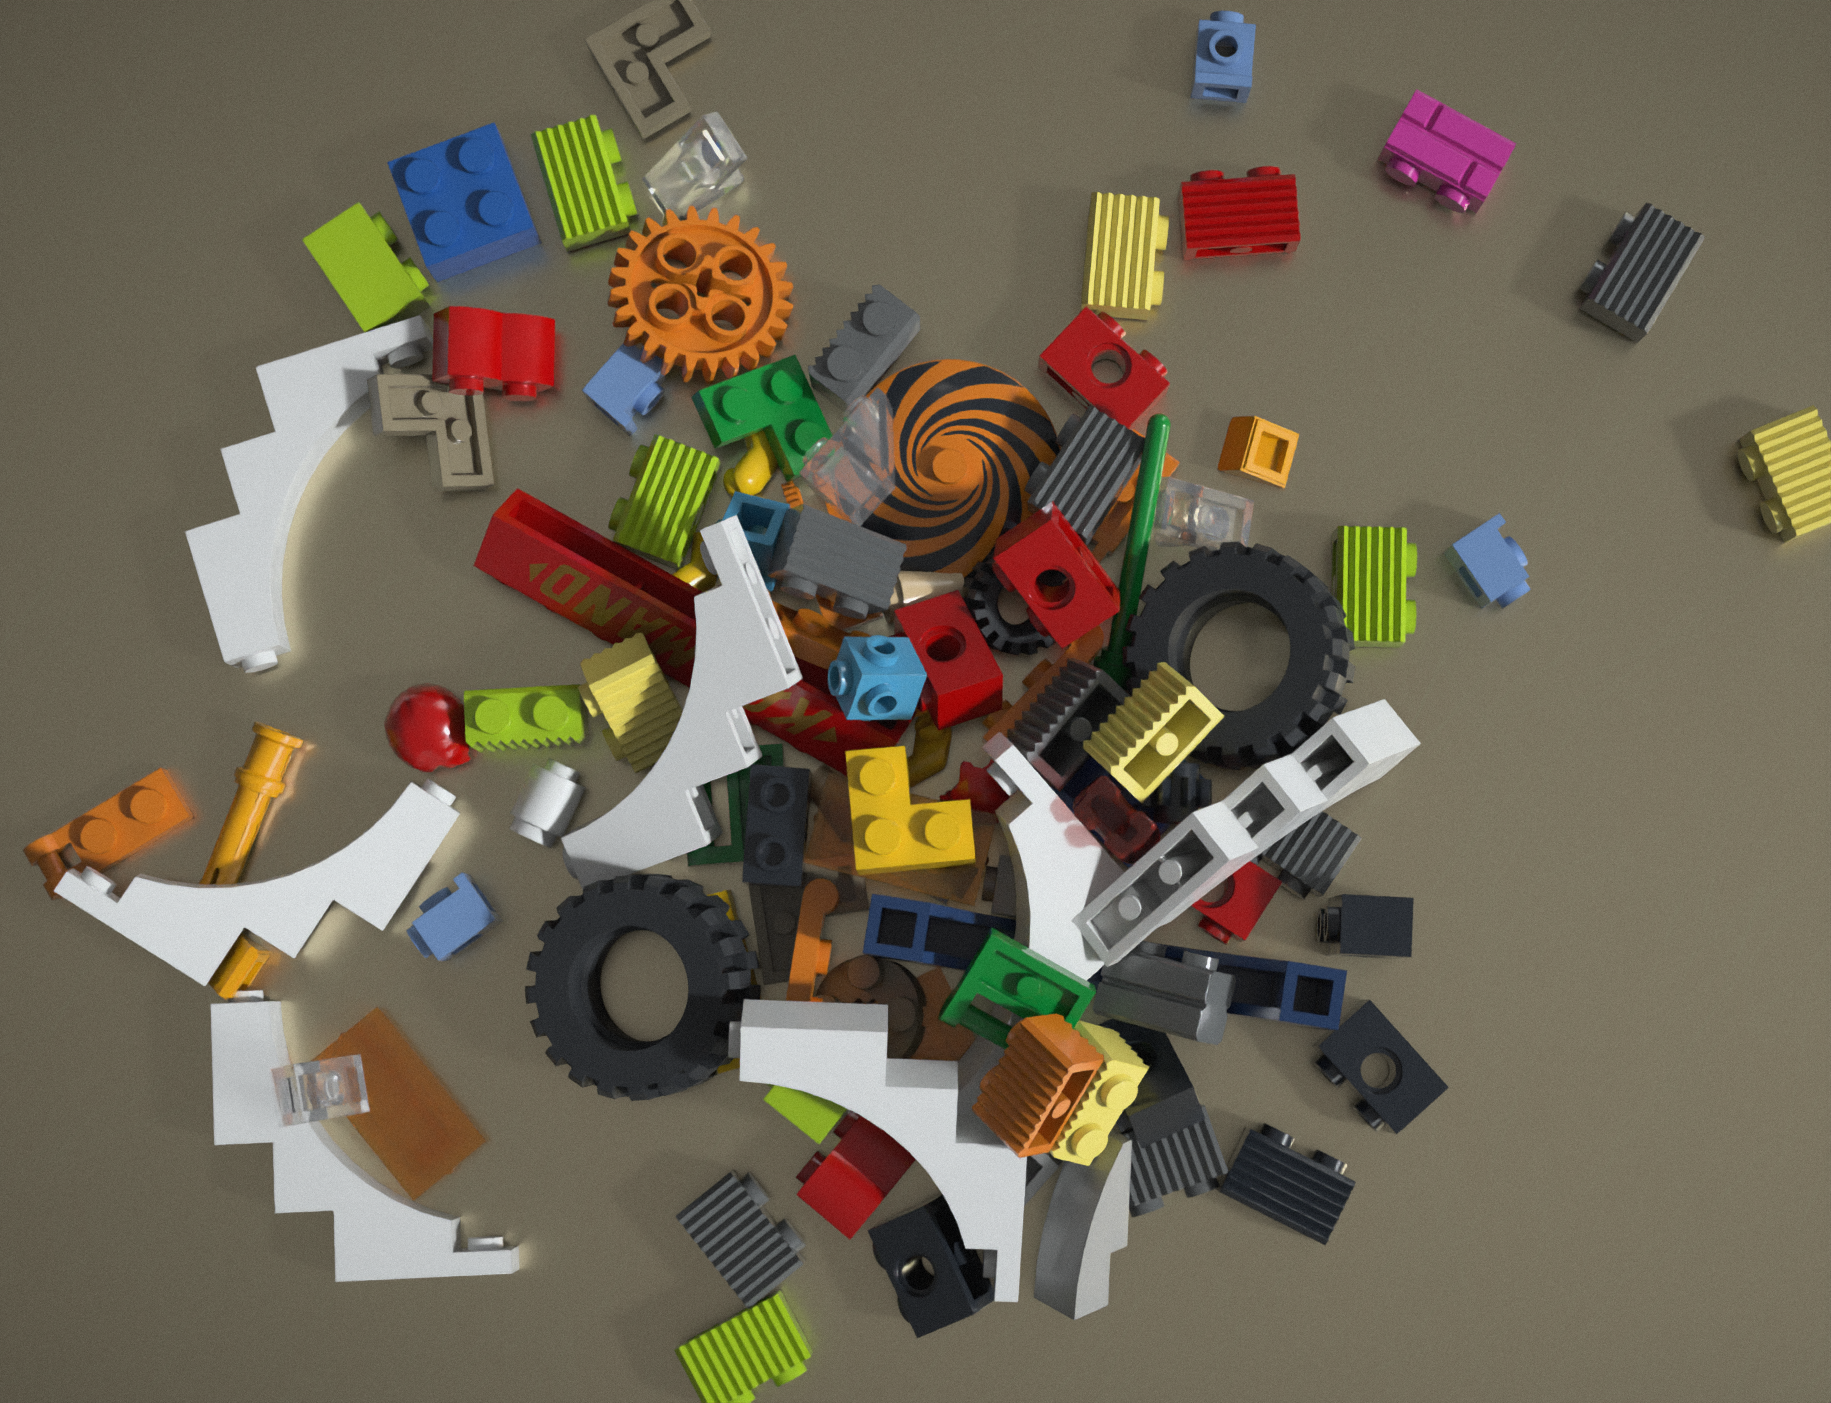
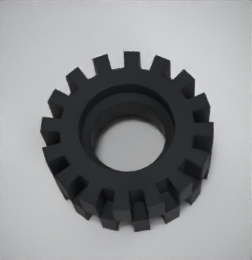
(983, 606)

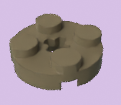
(888, 983)

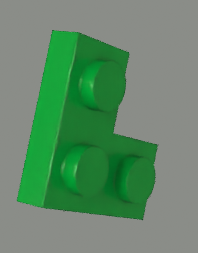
(766, 400)

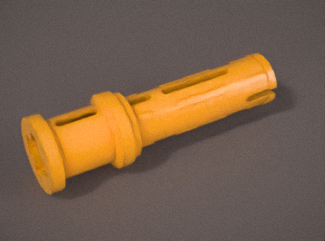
(257, 782)

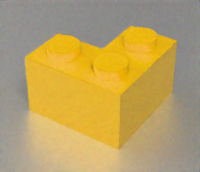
(890, 830)

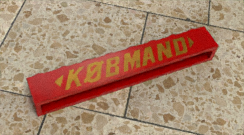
(623, 594)

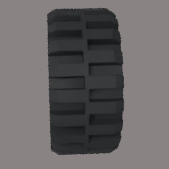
(1316, 634)
(570, 988)

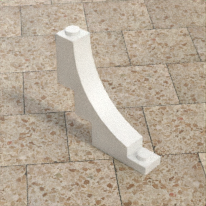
(311, 406)
(737, 661)
(1230, 833)
(1055, 875)
(199, 922)
(841, 1057)
(374, 1227)

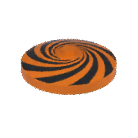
(960, 462)

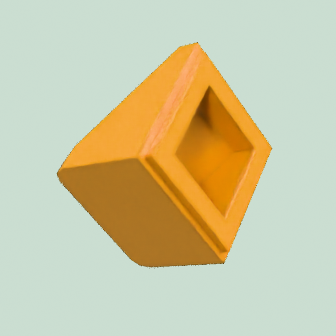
(1258, 450)
(239, 967)

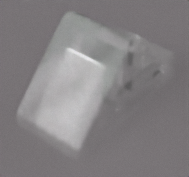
(697, 167)
(1200, 516)
(319, 1090)

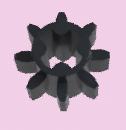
(1180, 795)

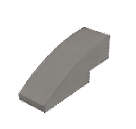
(1082, 1229)

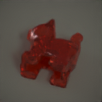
(1125, 830)

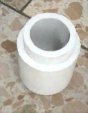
(546, 802)

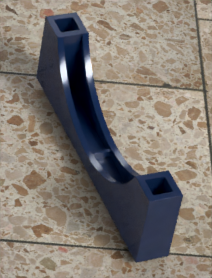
(951, 937)

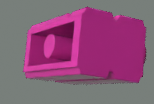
(1445, 153)

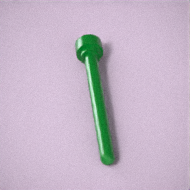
(1136, 547)

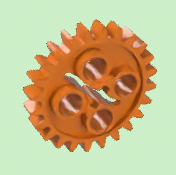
(706, 251)

